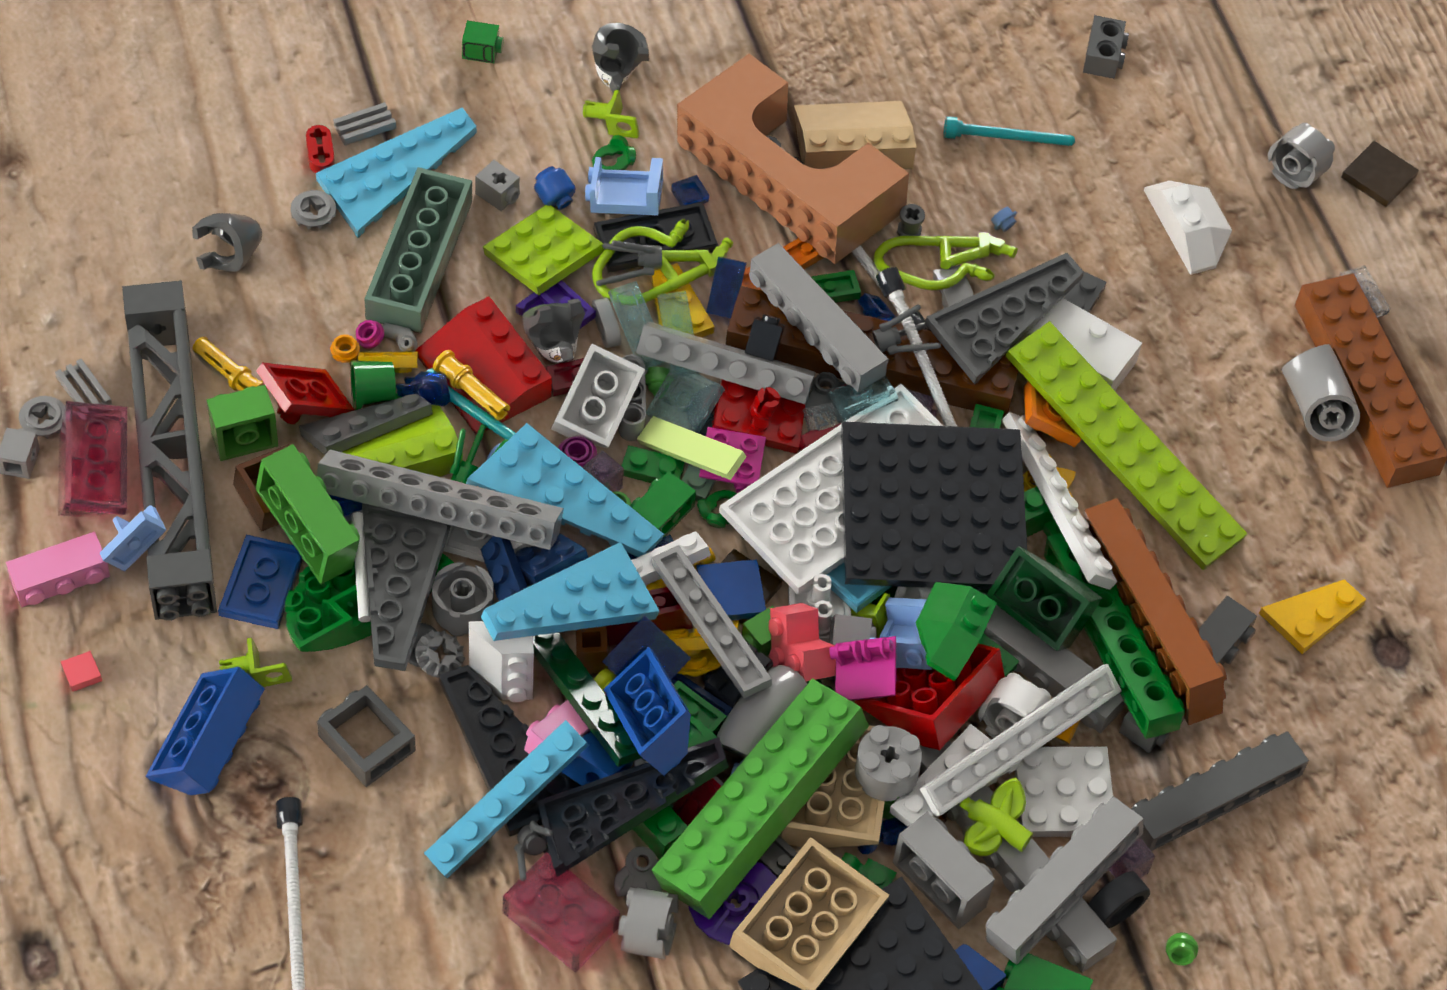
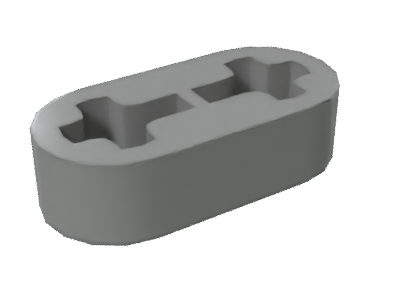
(606, 322)

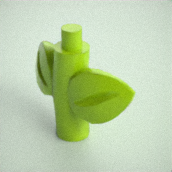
(997, 820)

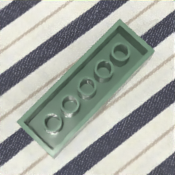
(418, 249)

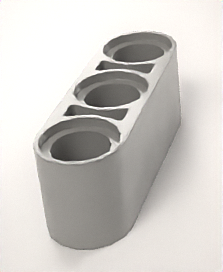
(637, 407)

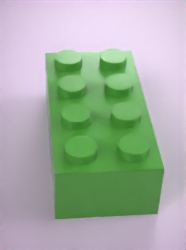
(307, 513)

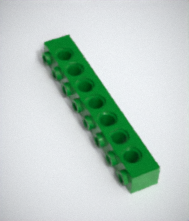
(1125, 651)

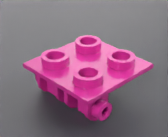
(750, 468)
(865, 668)

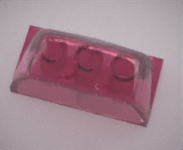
(92, 460)

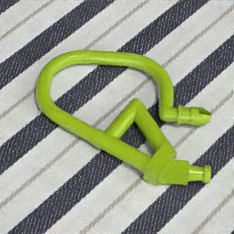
(981, 247)
(707, 261)

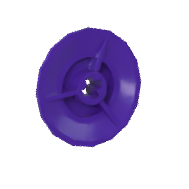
(727, 917)

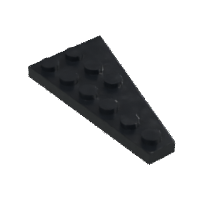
(495, 738)
(607, 808)

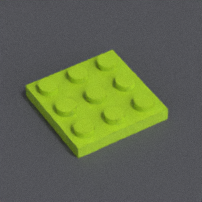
(543, 249)

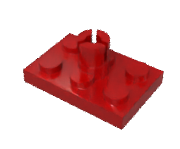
(303, 391)
(760, 414)

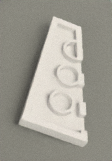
(912, 806)

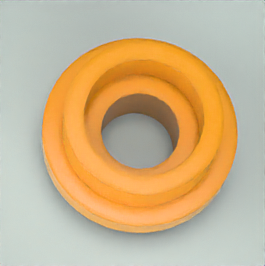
(344, 342)

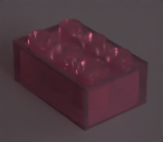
(561, 913)

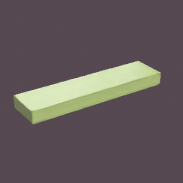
(691, 447)

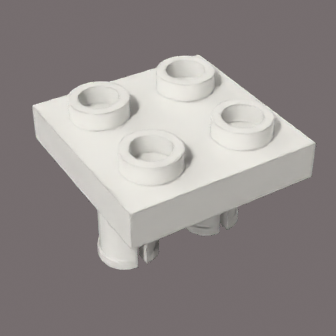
(824, 599)

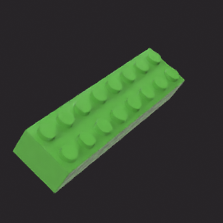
(760, 798)

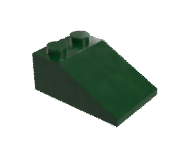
(1044, 598)

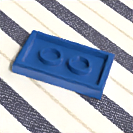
(261, 582)

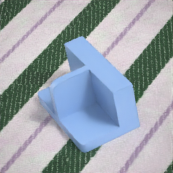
(133, 538)

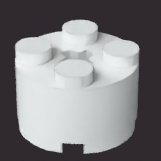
(1010, 702)

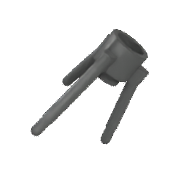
(648, 256)
(888, 338)
(531, 841)

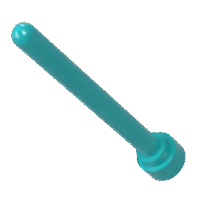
(955, 128)
(478, 413)

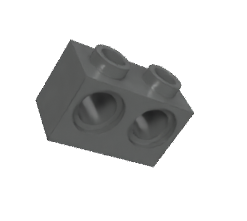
(1105, 47)

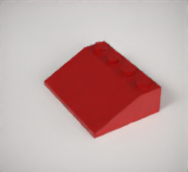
(497, 357)
(933, 704)

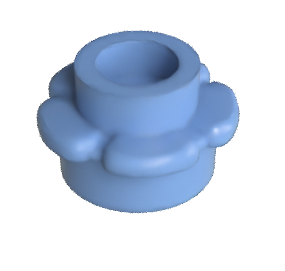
(1004, 219)

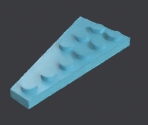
(382, 175)
(541, 472)
(583, 596)

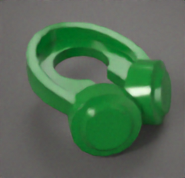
(617, 145)
(706, 506)

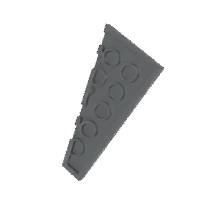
(994, 320)
(400, 572)

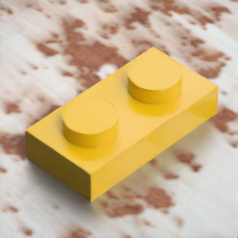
(402, 361)

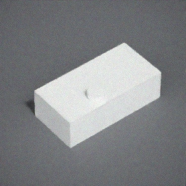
(1101, 344)

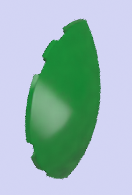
(327, 613)

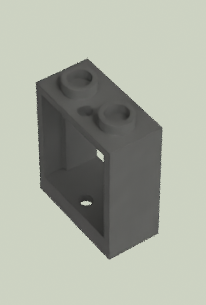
(383, 758)

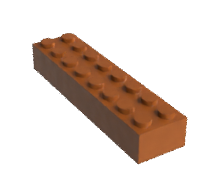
(1390, 412)
(1159, 612)

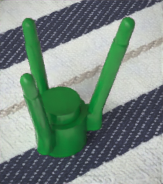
(463, 470)

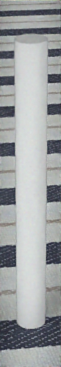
(361, 571)

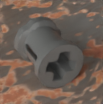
(911, 220)

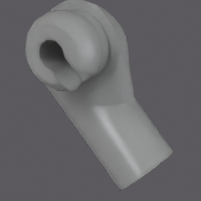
(402, 335)

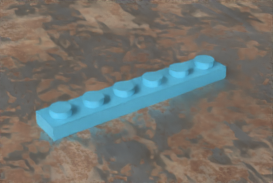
(506, 799)

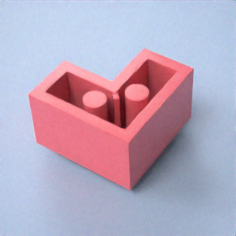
(797, 642)

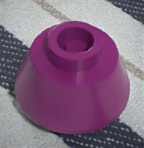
(578, 449)

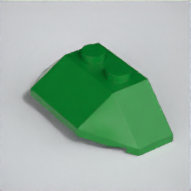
(952, 625)

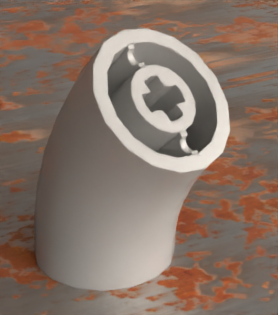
(1322, 393)
(757, 713)

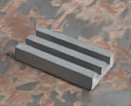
(363, 119)
(72, 371)

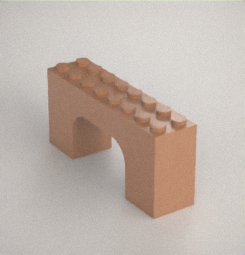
(826, 207)

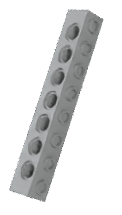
(440, 499)

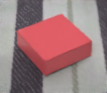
(81, 671)

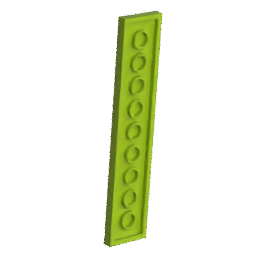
(1126, 445)

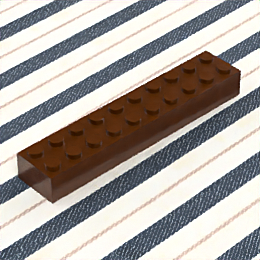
(992, 390)

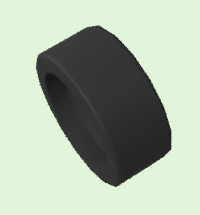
(1120, 898)

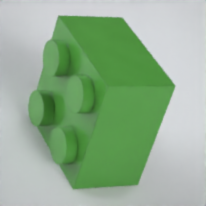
(242, 422)

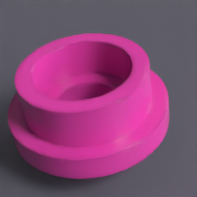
(364, 331)

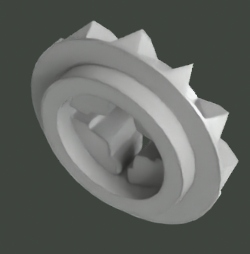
(320, 201)
(37, 408)
(429, 660)

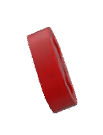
(315, 149)

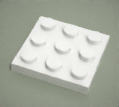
(1063, 788)

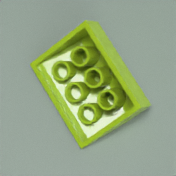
(418, 446)

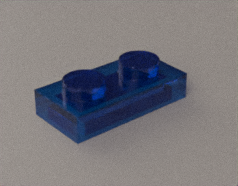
(726, 286)

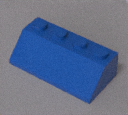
(651, 711)
(206, 731)

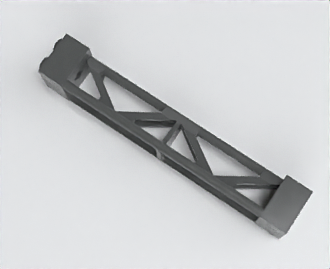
(178, 580)

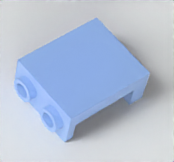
(625, 190)
(902, 623)

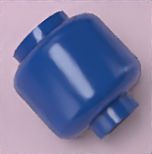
(554, 187)

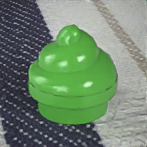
(655, 377)
(1181, 948)

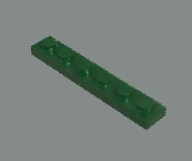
(584, 696)

